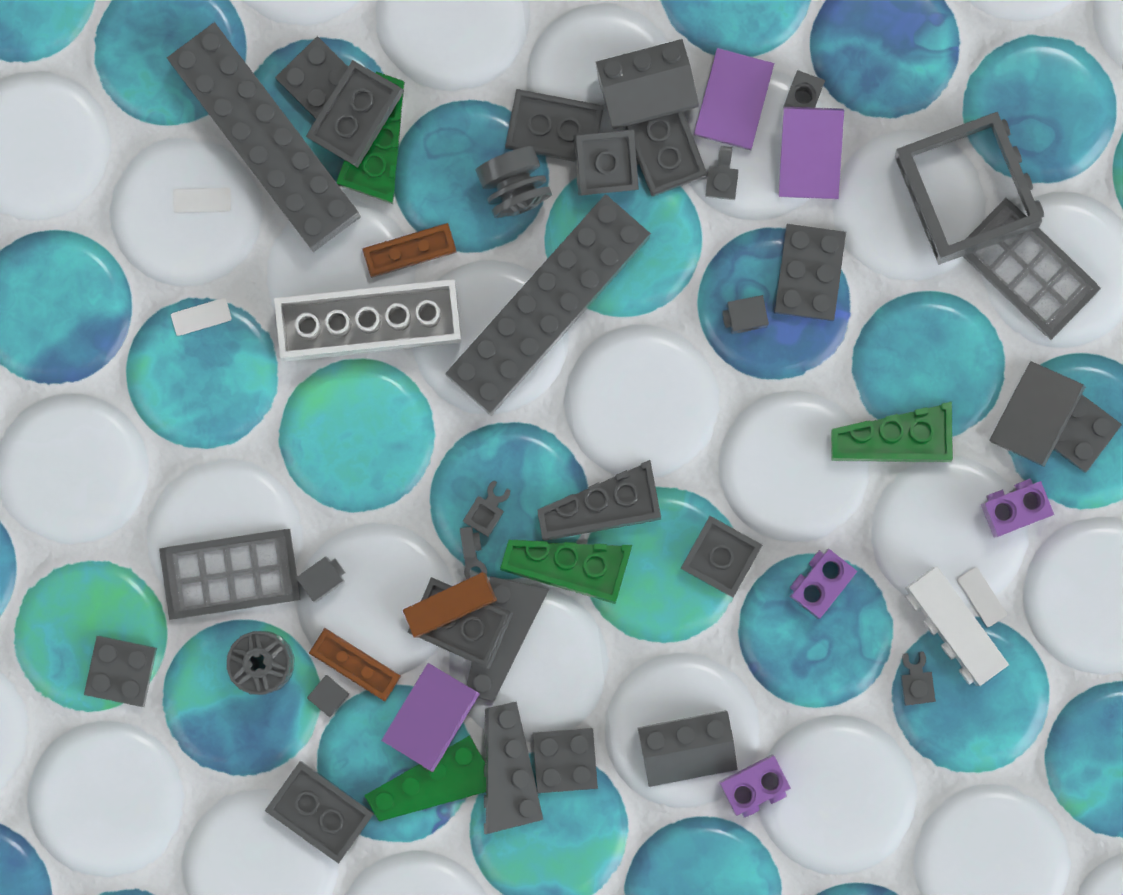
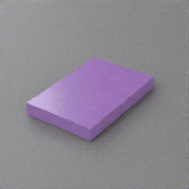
(734, 99)
(811, 152)
(430, 717)

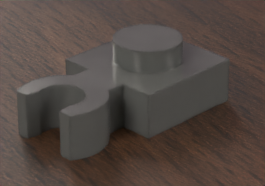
(485, 513)
(917, 685)

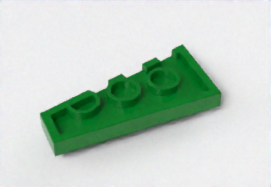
(378, 168)
(906, 437)
(575, 567)
(454, 778)

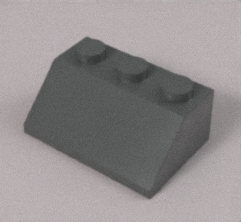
(647, 84)
(687, 748)

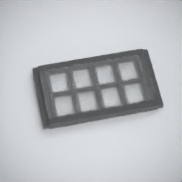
(1032, 273)
(229, 574)

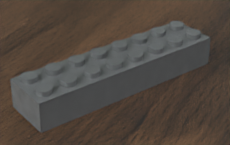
(264, 137)
(548, 304)

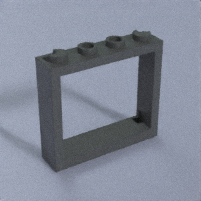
(924, 207)

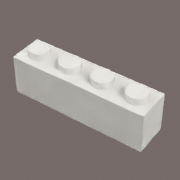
(956, 627)

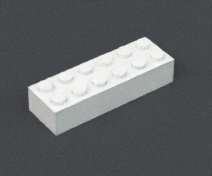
(367, 320)

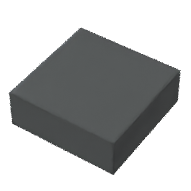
(328, 695)

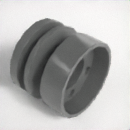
(512, 178)
(278, 661)

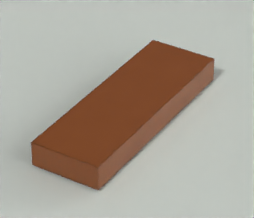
(409, 250)
(449, 605)
(354, 664)

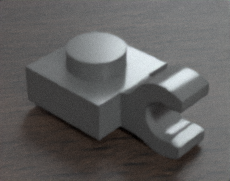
(722, 179)
(471, 544)

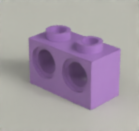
(1018, 514)
(828, 588)
(751, 778)

